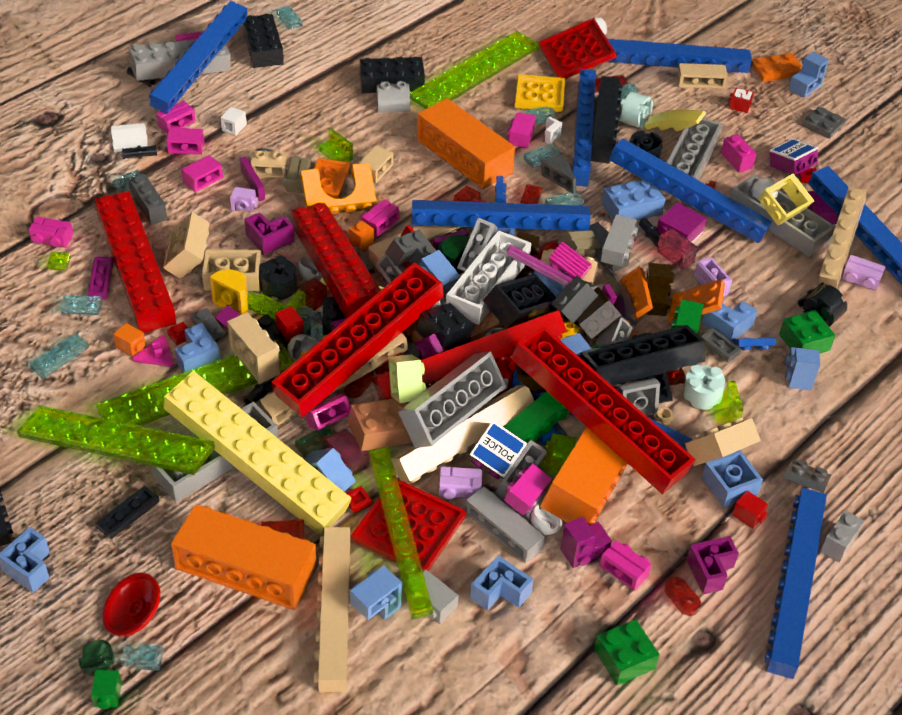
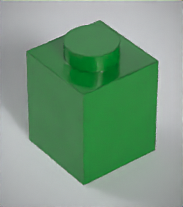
(106, 688)

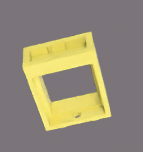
(790, 185)

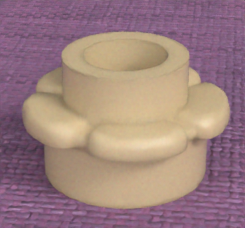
(664, 416)

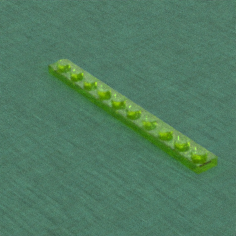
(400, 534)

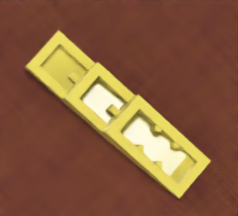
(675, 118)

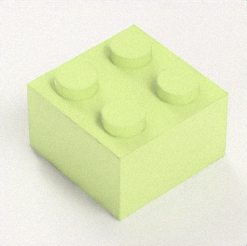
(406, 377)

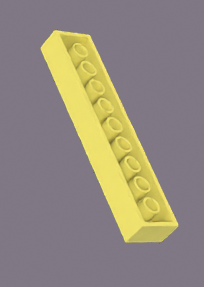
(257, 453)

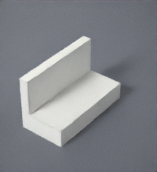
(128, 136)

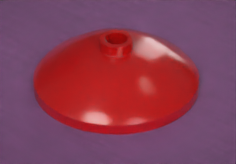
(131, 604)

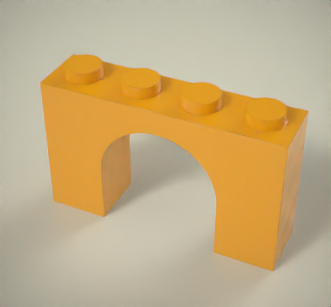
(361, 198)

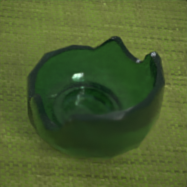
(96, 656)

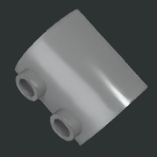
(393, 97)
(642, 394)

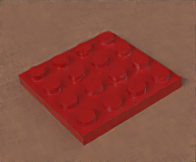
(577, 49)
(430, 521)

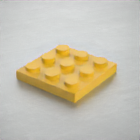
(540, 92)

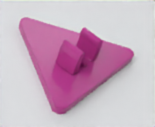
(156, 354)

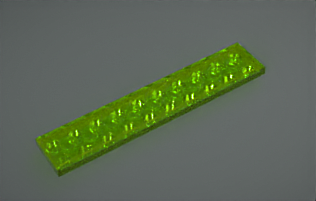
(475, 70)
(148, 402)
(117, 439)

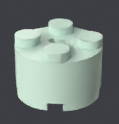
(635, 109)
(704, 386)

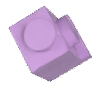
(243, 199)

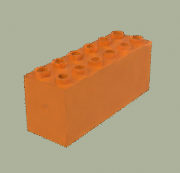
(465, 143)
(584, 480)
(244, 556)

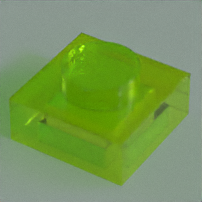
(58, 261)

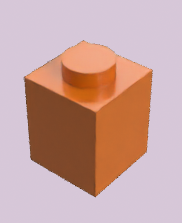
(361, 235)
(129, 339)

